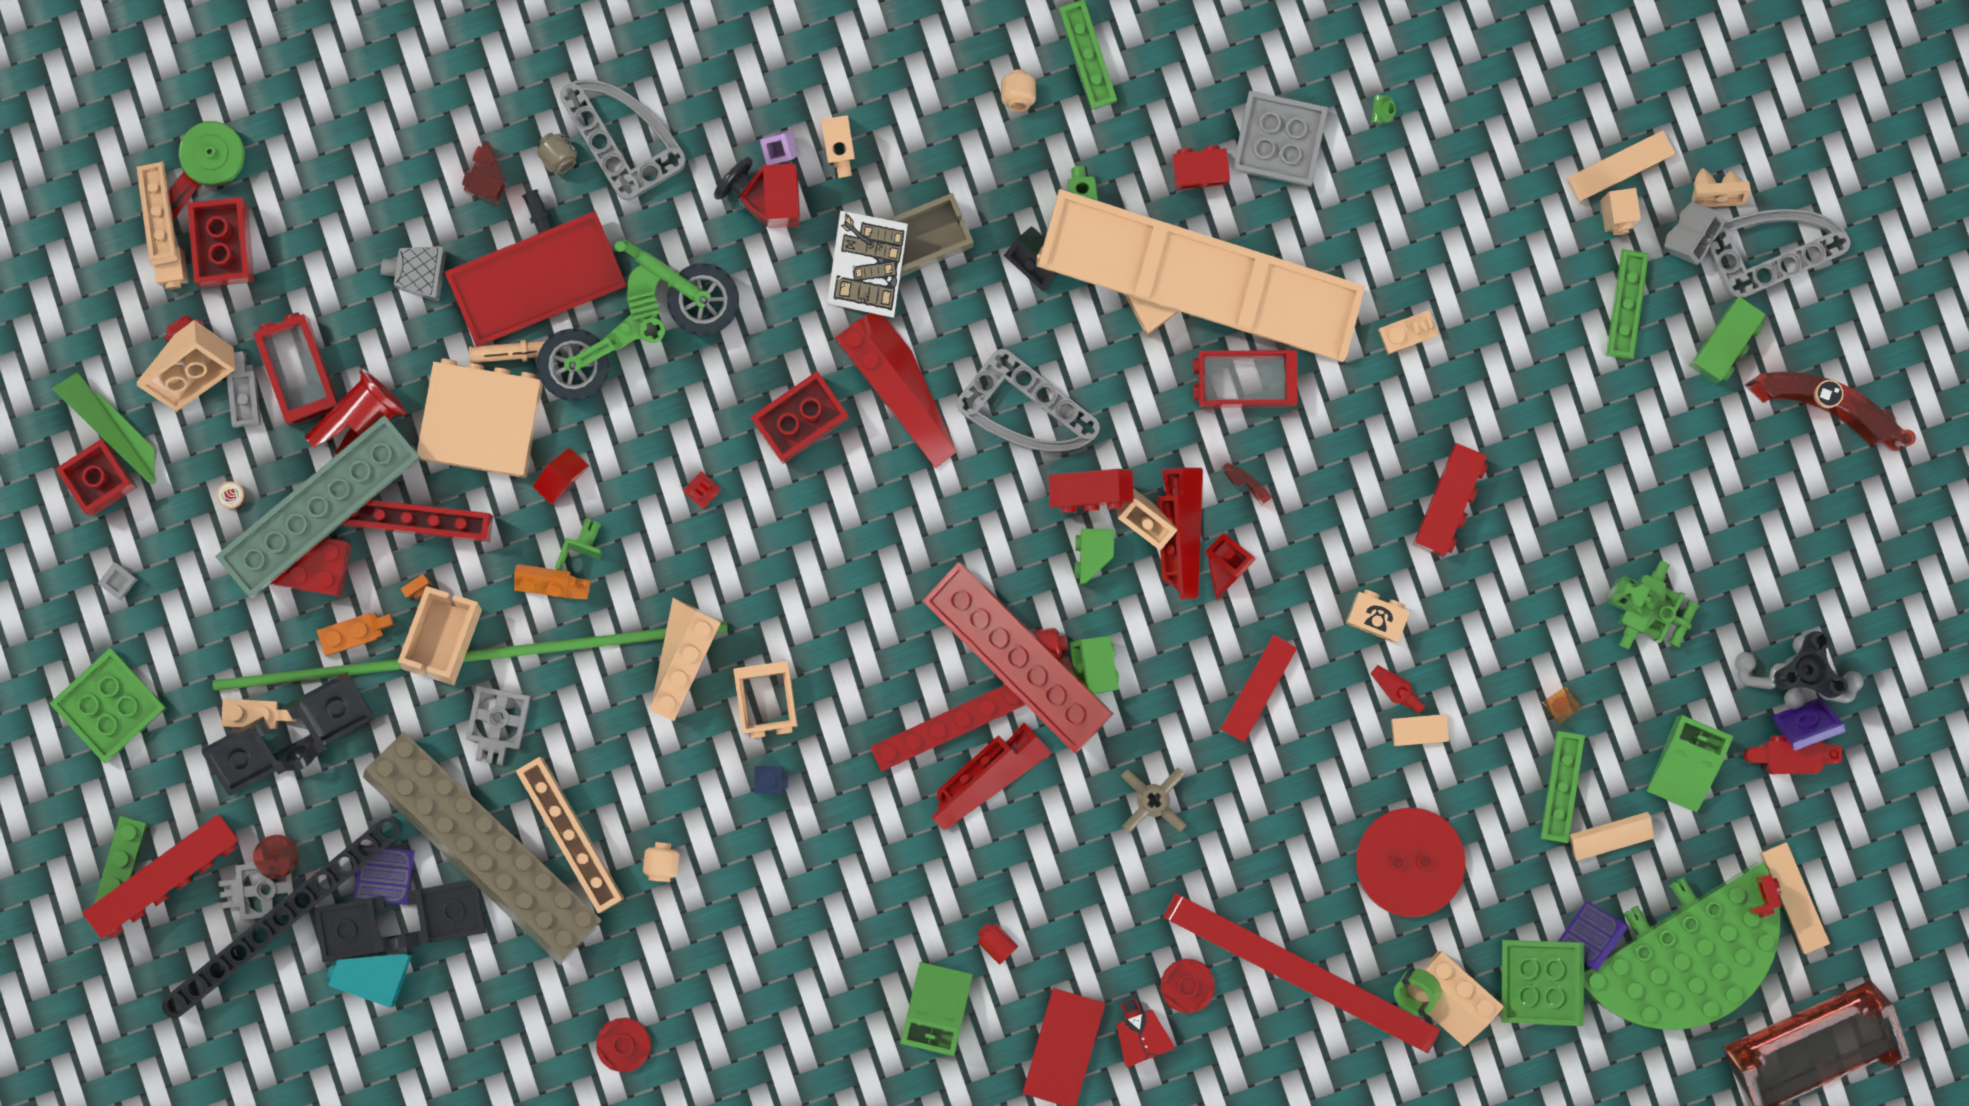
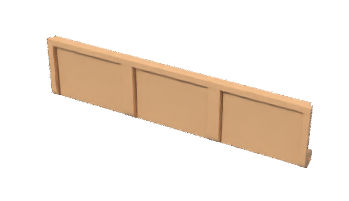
(1201, 276)

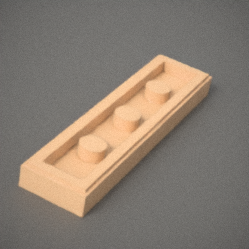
(1621, 166)
(157, 213)
(1795, 898)

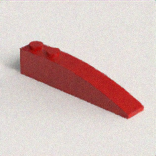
(897, 380)

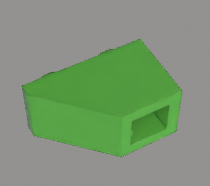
(1095, 550)

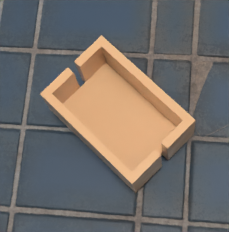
(439, 635)

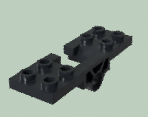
(325, 711)
(443, 914)

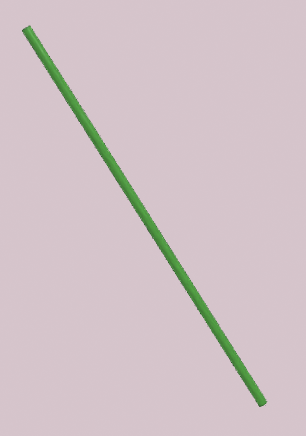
(474, 655)

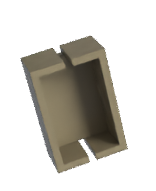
(933, 233)

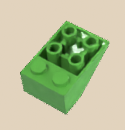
(1689, 763)
(936, 1009)

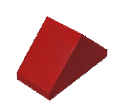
(560, 475)

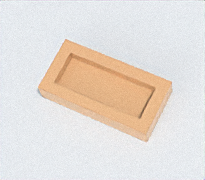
(1420, 730)

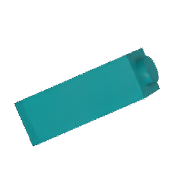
(371, 977)

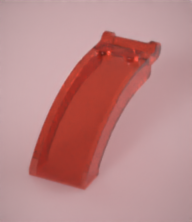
(1854, 410)

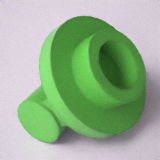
(1383, 109)

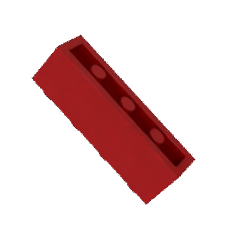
(1450, 499)

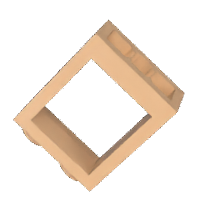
(762, 671)

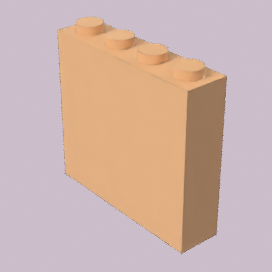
(480, 418)

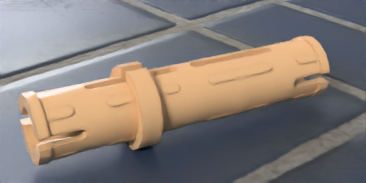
(505, 352)

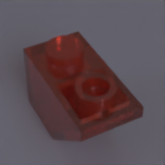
(486, 178)

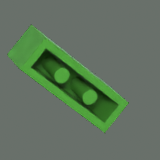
(1728, 341)

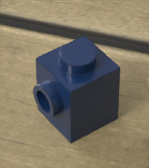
(770, 779)

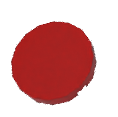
(1187, 985)
(623, 1044)

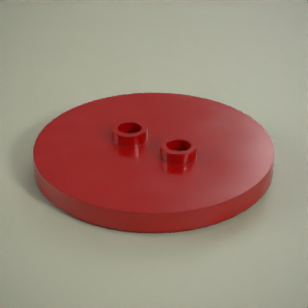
(1410, 862)

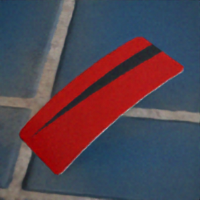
(181, 192)

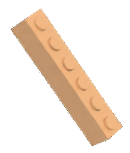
(570, 834)

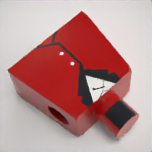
(1141, 1034)

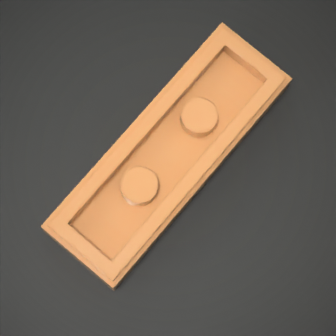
(1612, 836)

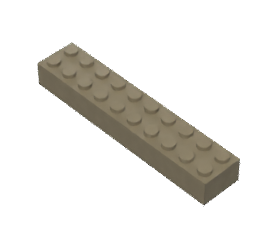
(481, 848)

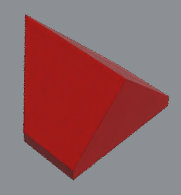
(1227, 563)

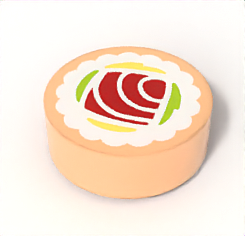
(231, 495)

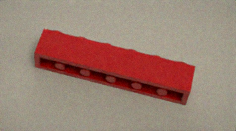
(423, 520)
(160, 876)

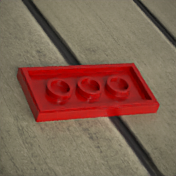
(1063, 1048)

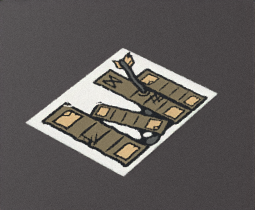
(867, 263)

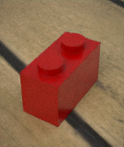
(1200, 168)

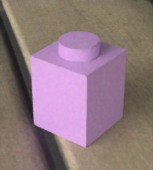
(779, 147)

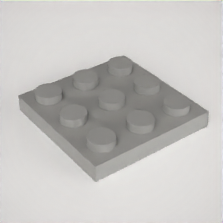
(1280, 138)

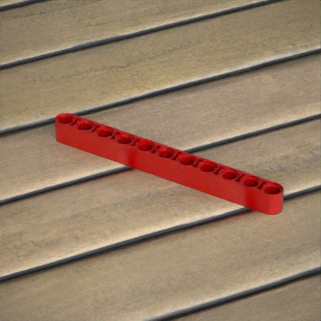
(1301, 973)

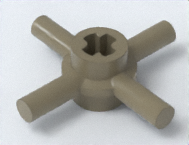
(1164, 800)

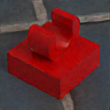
(702, 490)

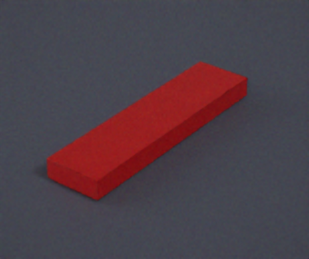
(1258, 688)

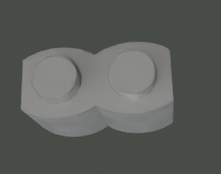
(1694, 232)

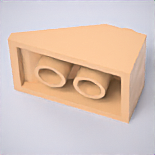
(188, 366)

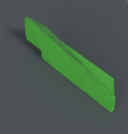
(109, 425)

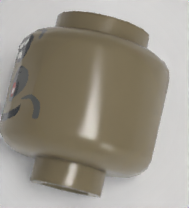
(557, 153)

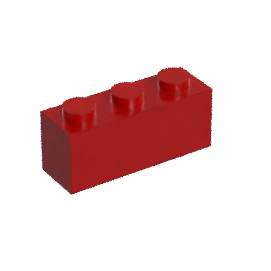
(1091, 490)

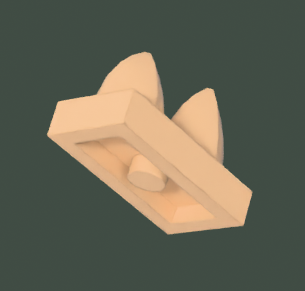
(1728, 193)

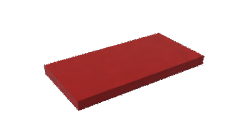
(535, 278)

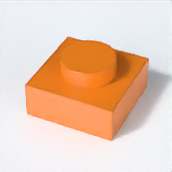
(416, 587)

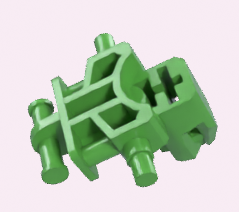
(1650, 608)

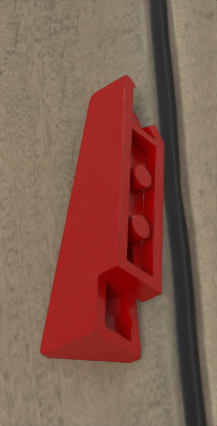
(1183, 508)
(988, 774)

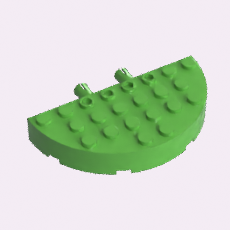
(1692, 962)

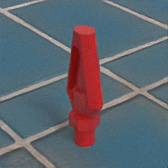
(1397, 688)

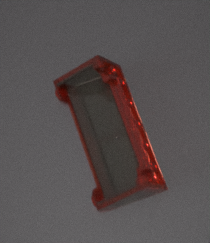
(1817, 1046)

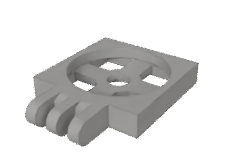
(493, 743)
(239, 892)

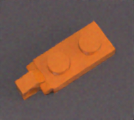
(550, 582)
(353, 632)

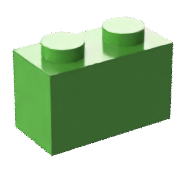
(1095, 664)

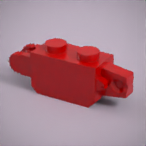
(1781, 758)

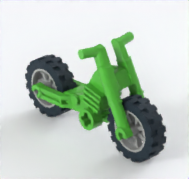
(643, 309)

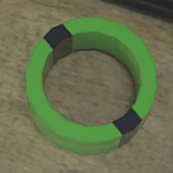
(1426, 982)

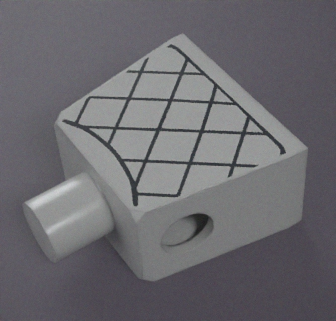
(417, 271)

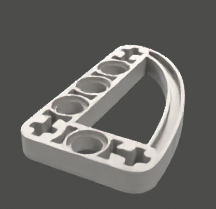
(610, 150)
(1774, 265)
(1030, 391)

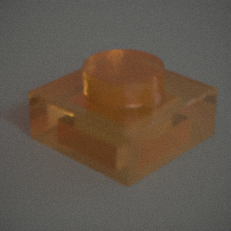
(1561, 705)

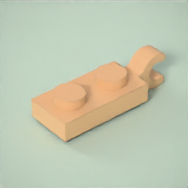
(243, 712)

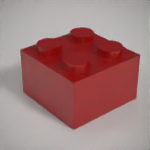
(96, 477)

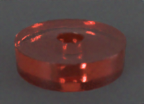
(277, 867)

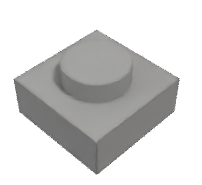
(117, 581)

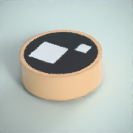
(1828, 394)

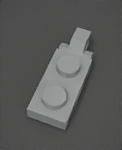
(243, 393)

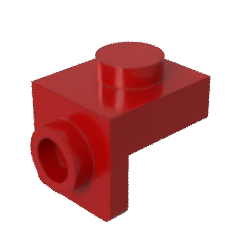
(1769, 891)

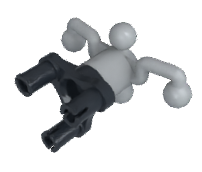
(1790, 675)

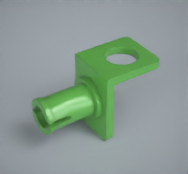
(583, 545)

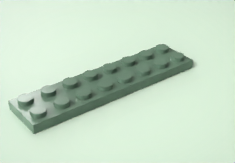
(317, 507)

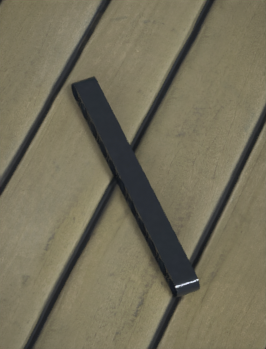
(273, 926)

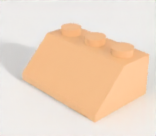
(1463, 1005)

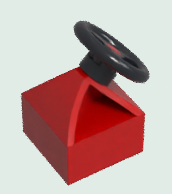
(769, 196)

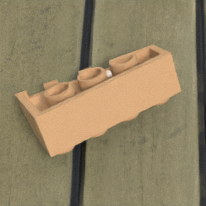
(683, 651)

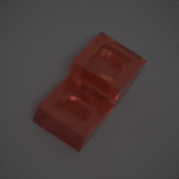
(1239, 478)

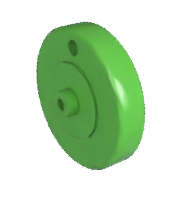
(211, 153)

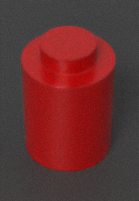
(996, 942)

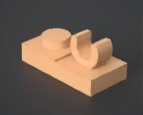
(1408, 332)

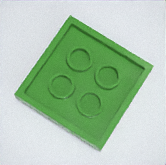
(108, 705)
(1543, 982)

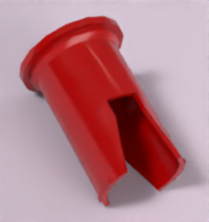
(359, 409)

